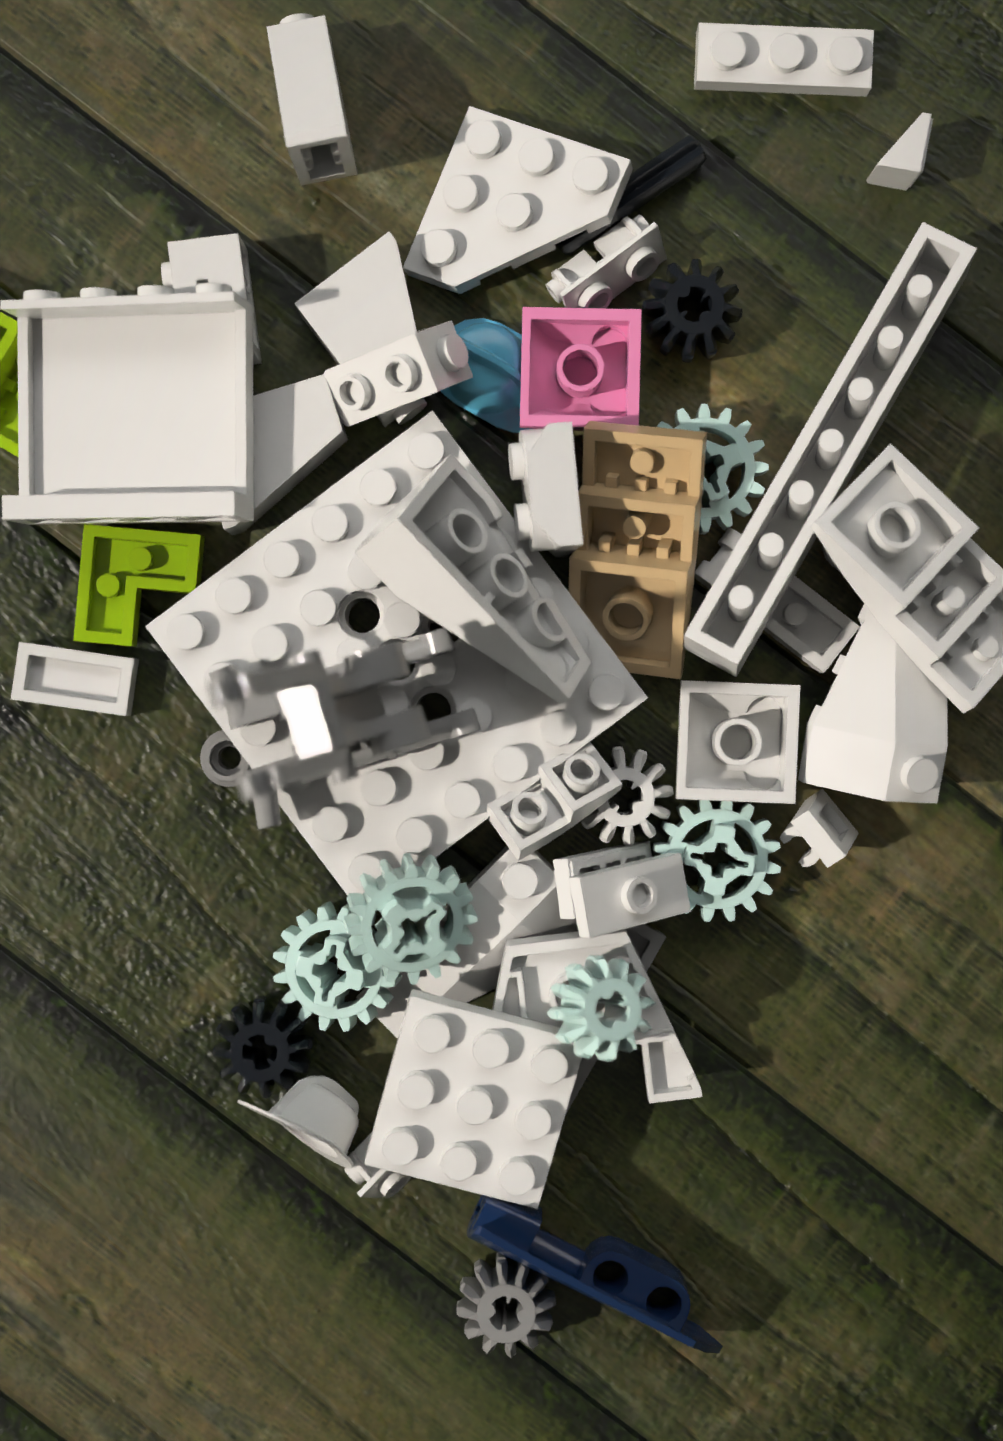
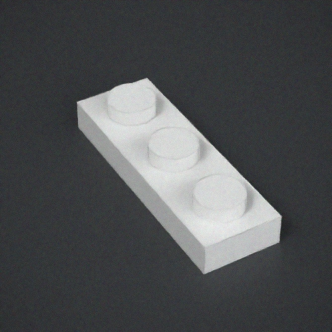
(783, 59)

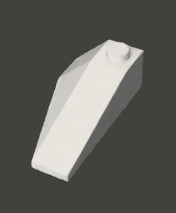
(460, 571)

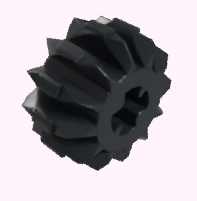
(694, 287)
(250, 1061)

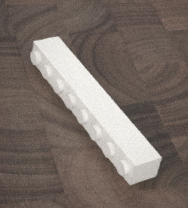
(829, 449)

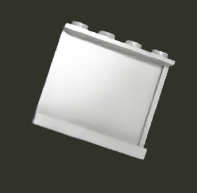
(134, 407)

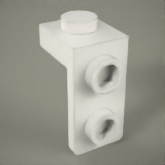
(399, 373)

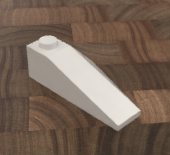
(879, 725)
(511, 903)

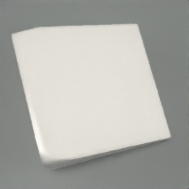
(906, 158)

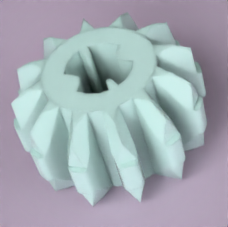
(593, 1030)

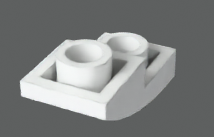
(564, 796)

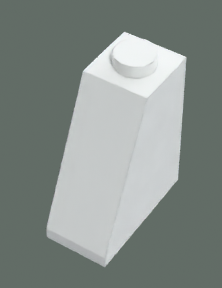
(310, 99)
(363, 310)
(291, 437)

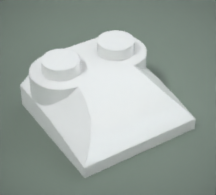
(550, 492)
(737, 742)

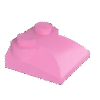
(580, 366)

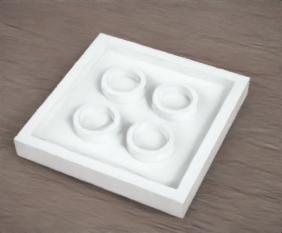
(473, 1099)

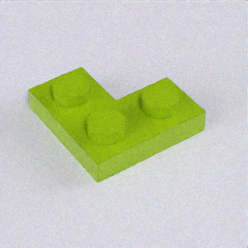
(116, 569)

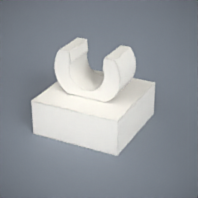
(823, 829)

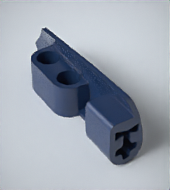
(517, 1234)

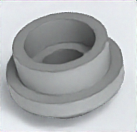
(212, 764)

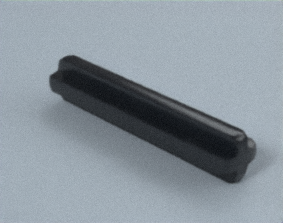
(647, 184)

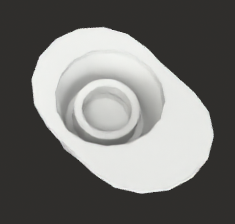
(318, 1115)

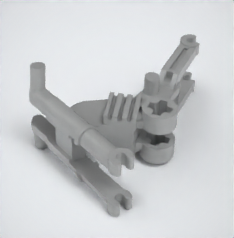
(332, 715)

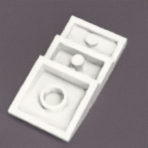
(920, 574)

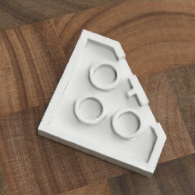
(510, 200)

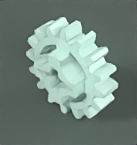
(726, 459)
(721, 830)
(411, 912)
(316, 980)

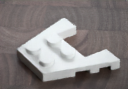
(538, 963)

